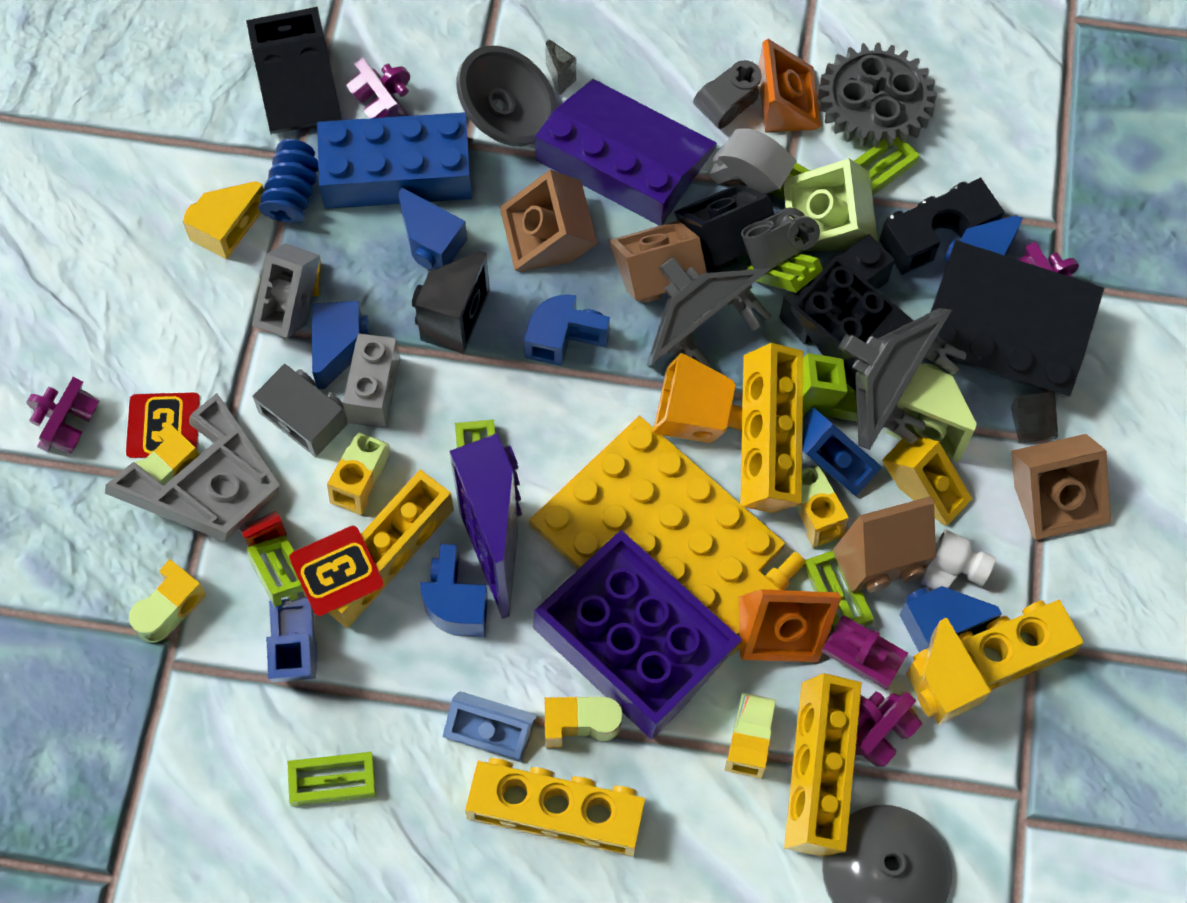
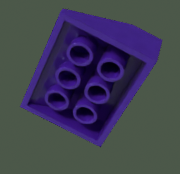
(623, 150)
(489, 510)
(635, 633)

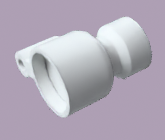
(954, 557)

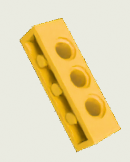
(772, 428)
(400, 533)
(1048, 624)
(823, 766)
(530, 816)

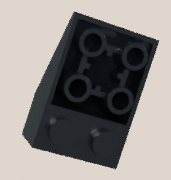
(293, 70)
(845, 304)

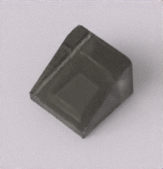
(560, 66)
(1035, 417)

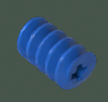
(289, 182)

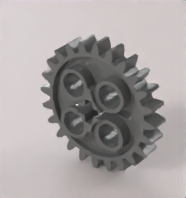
(876, 86)

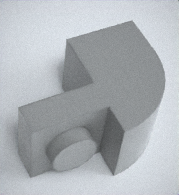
(754, 159)

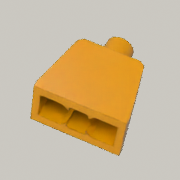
(696, 402)

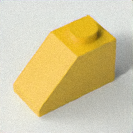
(223, 217)
(926, 471)
(949, 677)

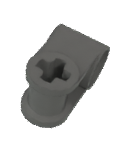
(729, 93)
(778, 237)

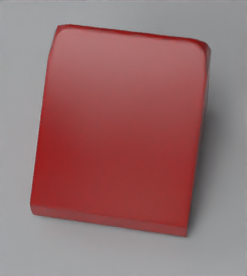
(263, 529)

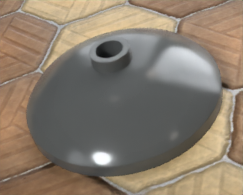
(505, 94)
(883, 833)

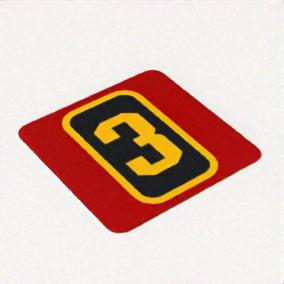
(151, 413)
(336, 570)

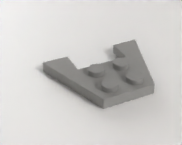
(213, 491)

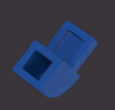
(558, 322)
(454, 606)
(292, 642)

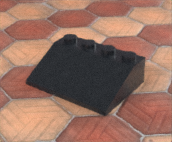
(1016, 318)

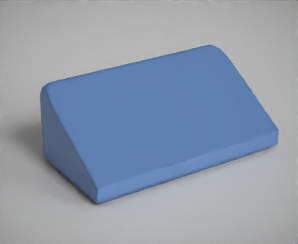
(489, 725)

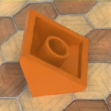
(787, 91)
(785, 624)

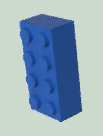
(376, 157)

